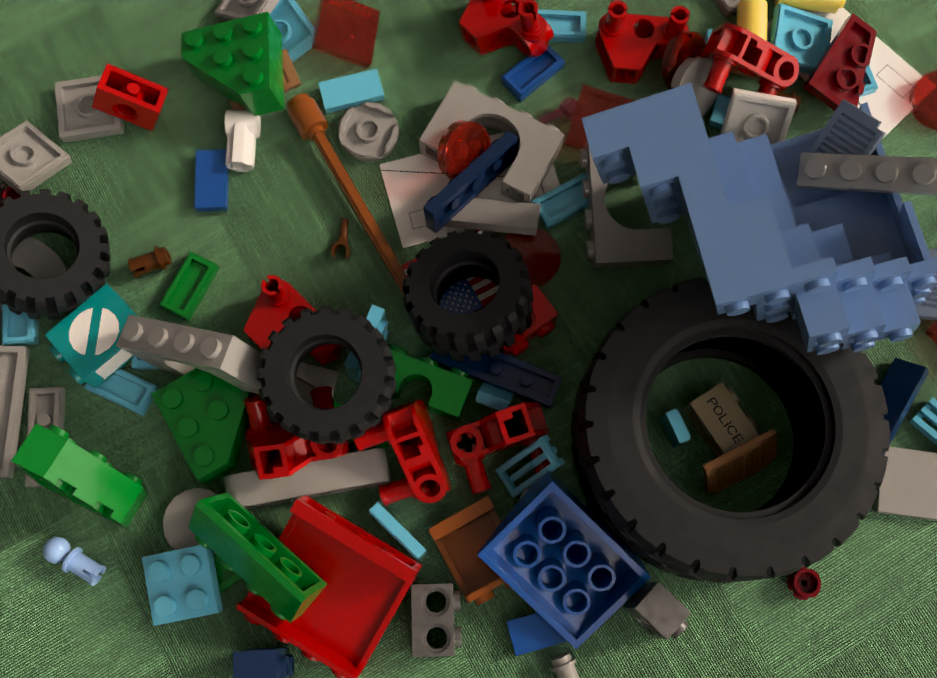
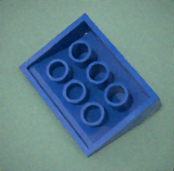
(563, 560)

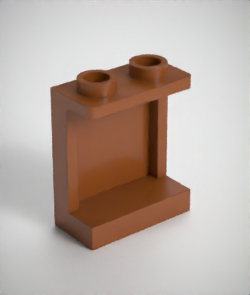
(460, 540)

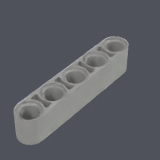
(315, 479)

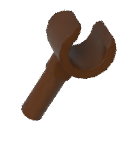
(342, 240)

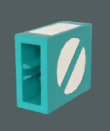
(90, 337)

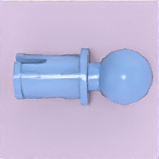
(59, 550)

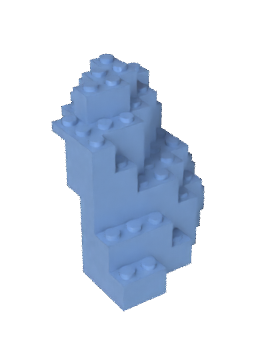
(834, 260)

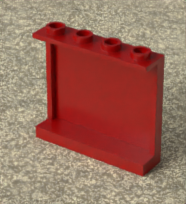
(361, 593)

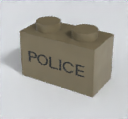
(721, 420)

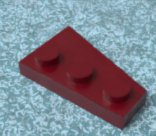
(843, 65)

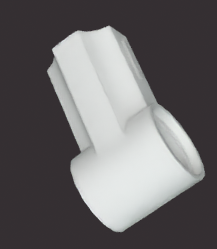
(242, 130)

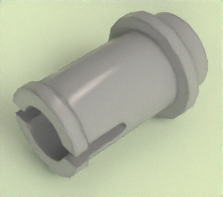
(564, 666)

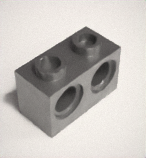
(658, 611)
(425, 619)

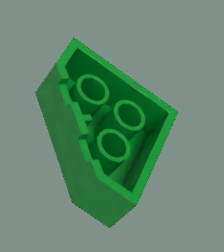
(239, 61)
(205, 421)
(79, 474)

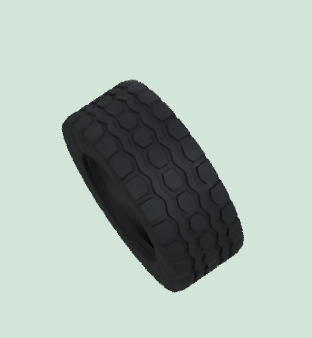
(833, 420)

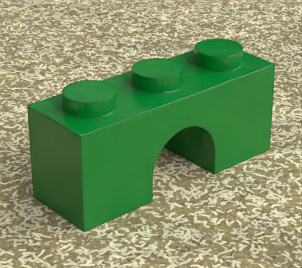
(448, 388)

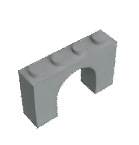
(537, 141)
(610, 242)
(183, 348)

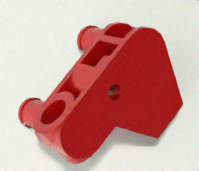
(498, 23)
(629, 48)
(746, 54)
(274, 305)
(491, 437)
(415, 445)
(294, 452)

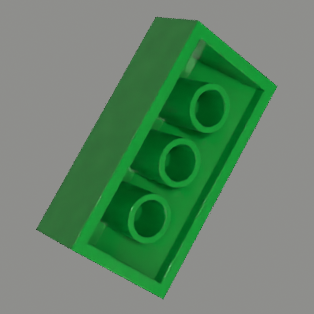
(255, 555)

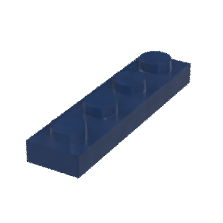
(470, 182)
(508, 374)

